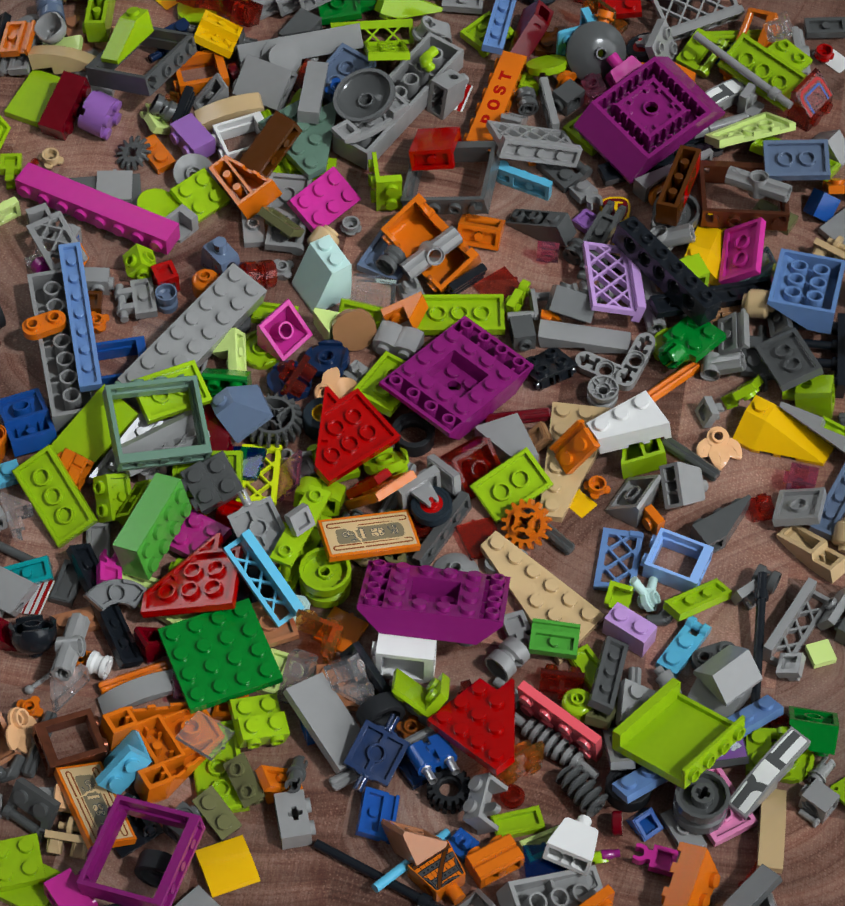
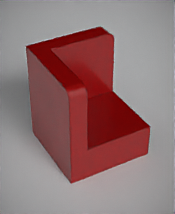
(165, 273)

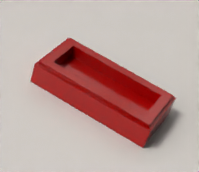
(368, 483)

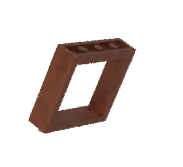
(732, 217)

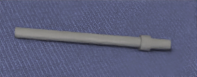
(773, 92)

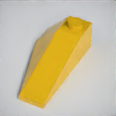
(709, 246)
(774, 431)

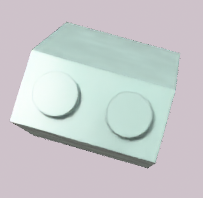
(323, 275)

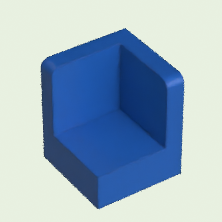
(821, 205)

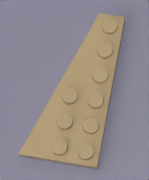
(561, 494)
(538, 590)

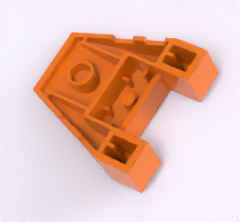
(158, 728)

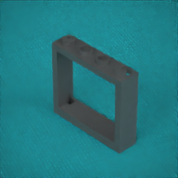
(182, 49)
(464, 152)

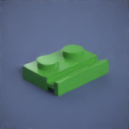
(554, 638)

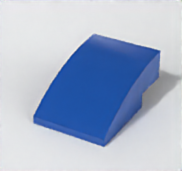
(27, 422)

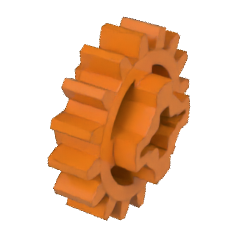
(534, 518)

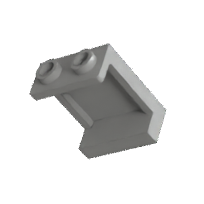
(268, 79)

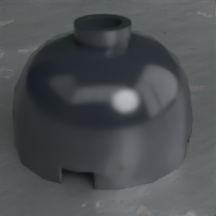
(33, 634)

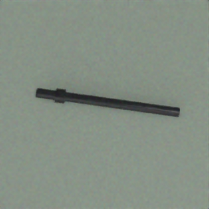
(761, 596)
(421, 899)

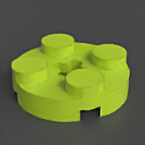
(390, 459)

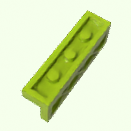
(382, 24)

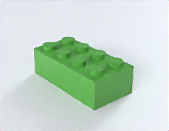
(152, 526)

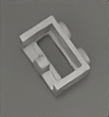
(479, 802)

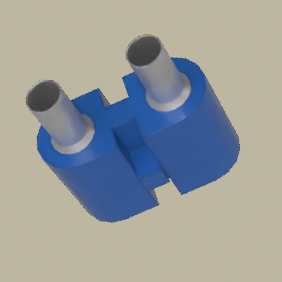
(432, 754)

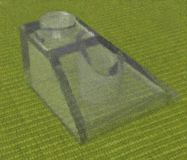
(373, 289)

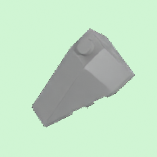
(551, 889)

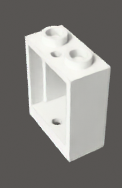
(235, 128)
(409, 654)

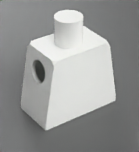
(573, 844)

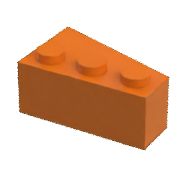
(244, 186)

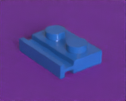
(373, 808)

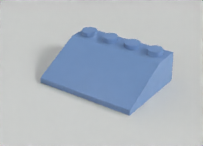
(807, 288)

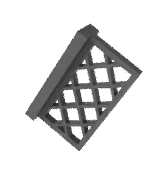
(441, 534)

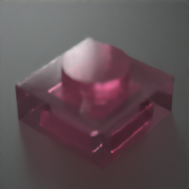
(548, 252)

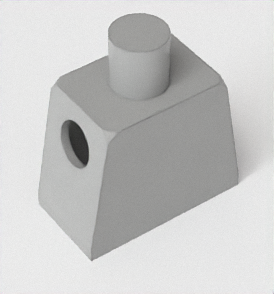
(446, 93)
(682, 484)
(14, 592)

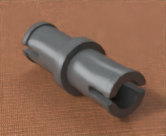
(296, 774)

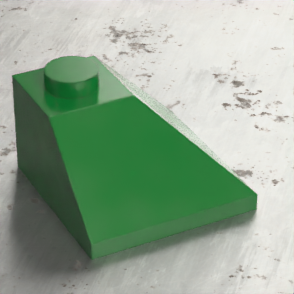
(818, 727)

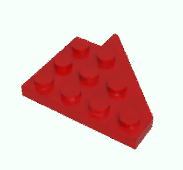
(349, 434)
(196, 585)
(481, 724)

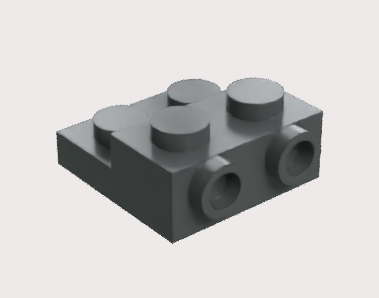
(211, 483)

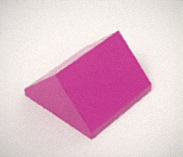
(282, 331)

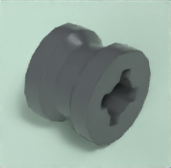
(573, 253)

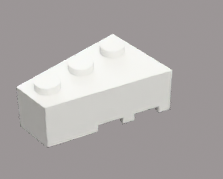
(630, 423)

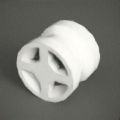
(99, 664)

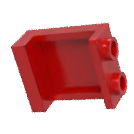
(434, 148)

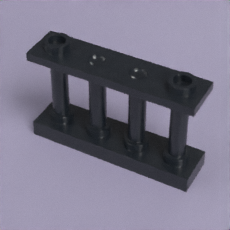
(836, 346)

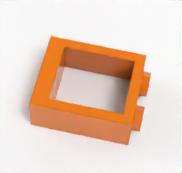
(199, 60)

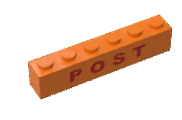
(498, 95)

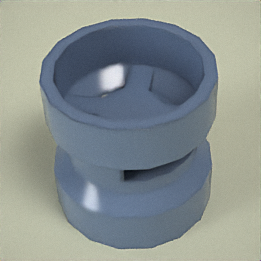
(166, 298)

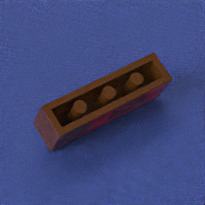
(678, 185)

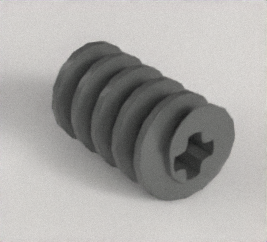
(581, 790)

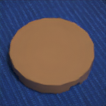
(354, 328)

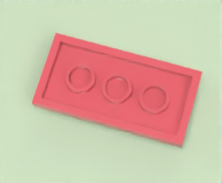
(553, 716)

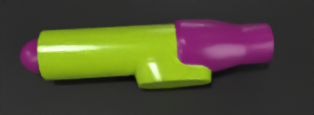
(604, 856)

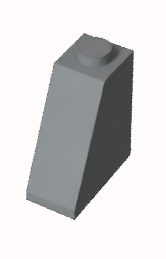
(507, 436)

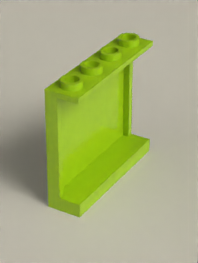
(676, 735)

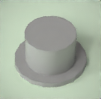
(283, 53)

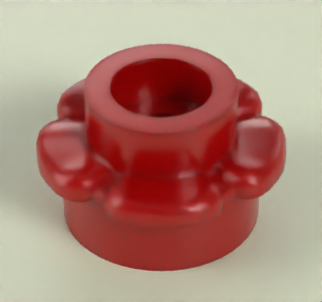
(824, 53)

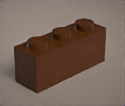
(271, 144)

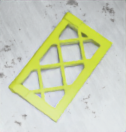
(273, 484)

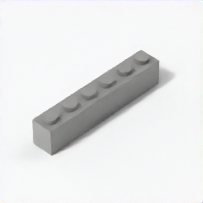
(312, 43)

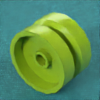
(322, 581)

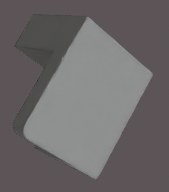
(36, 213)
(187, 221)

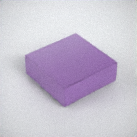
(584, 220)

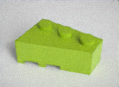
(642, 458)

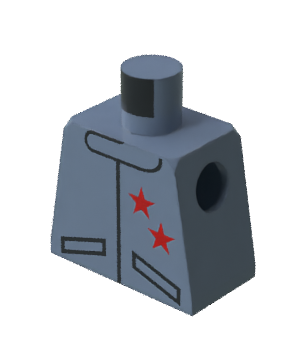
(218, 255)

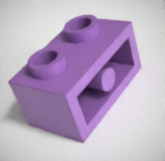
(192, 136)

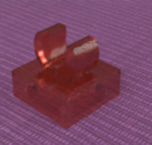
(761, 508)

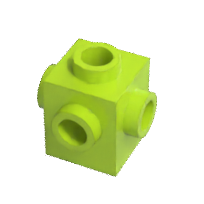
(139, 262)

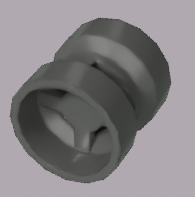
(526, 101)
(163, 107)
(392, 257)
(772, 580)

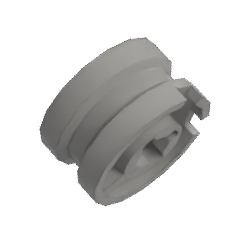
(607, 386)

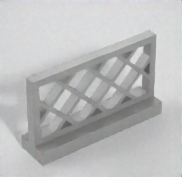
(705, 22)
(534, 144)

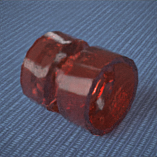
(262, 272)

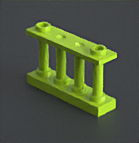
(292, 549)

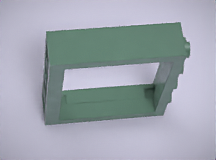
(161, 457)

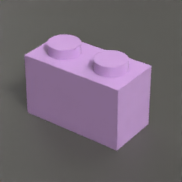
(630, 628)

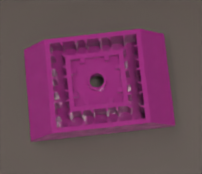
(638, 139)
(461, 358)
(433, 601)

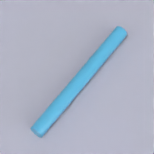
(401, 868)

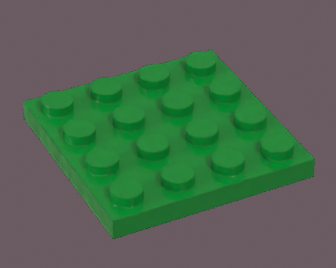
(220, 656)

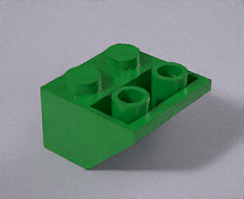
(219, 379)

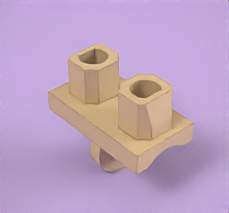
(831, 248)
(56, 840)

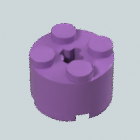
(100, 114)

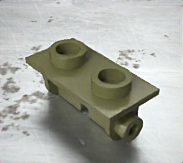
(244, 780)

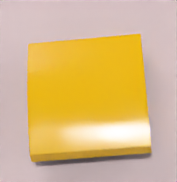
(217, 34)
(227, 866)

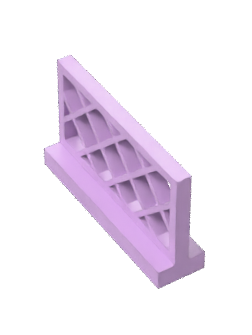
(629, 280)

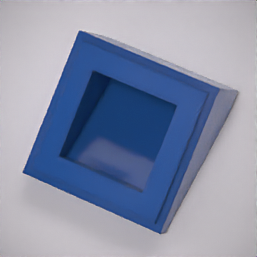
(645, 823)

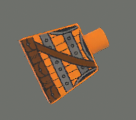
(440, 876)

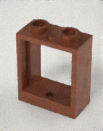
(46, 749)

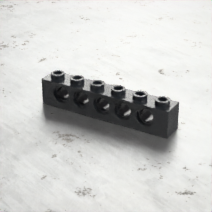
(666, 271)

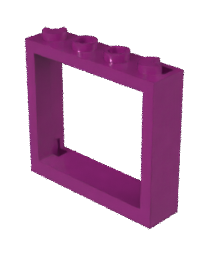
(107, 834)

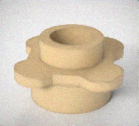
(50, 158)

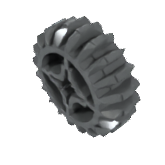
(272, 431)

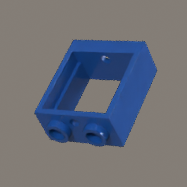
(117, 349)

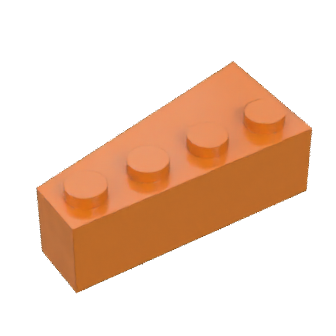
(692, 878)

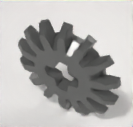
(138, 159)

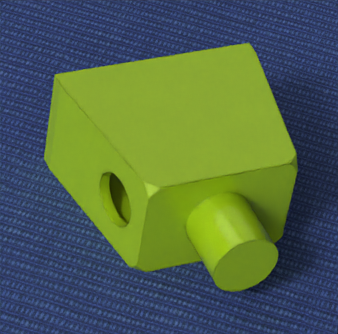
(814, 395)

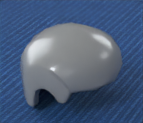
(50, 28)

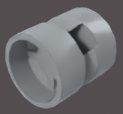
(506, 659)

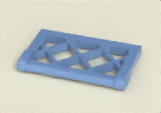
(622, 536)

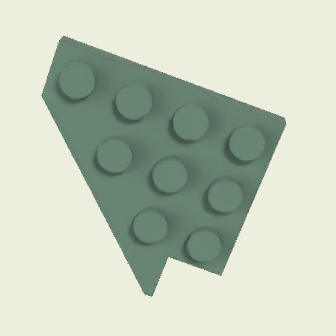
(313, 145)

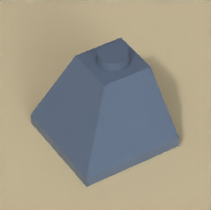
(241, 410)

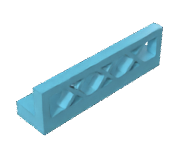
(270, 572)

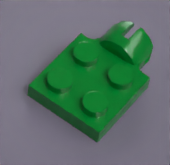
(345, 10)
(689, 342)

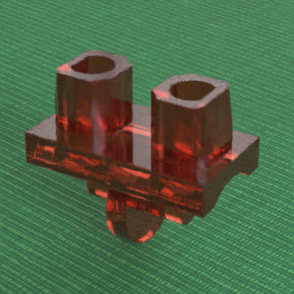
(288, 370)
(560, 681)

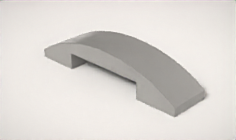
(355, 132)
(137, 691)

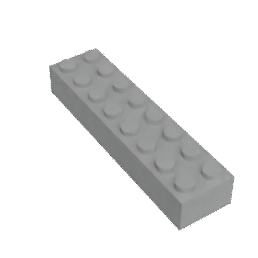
(414, 86)
(200, 326)
(57, 350)

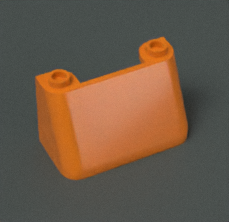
(420, 223)

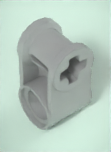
(434, 26)

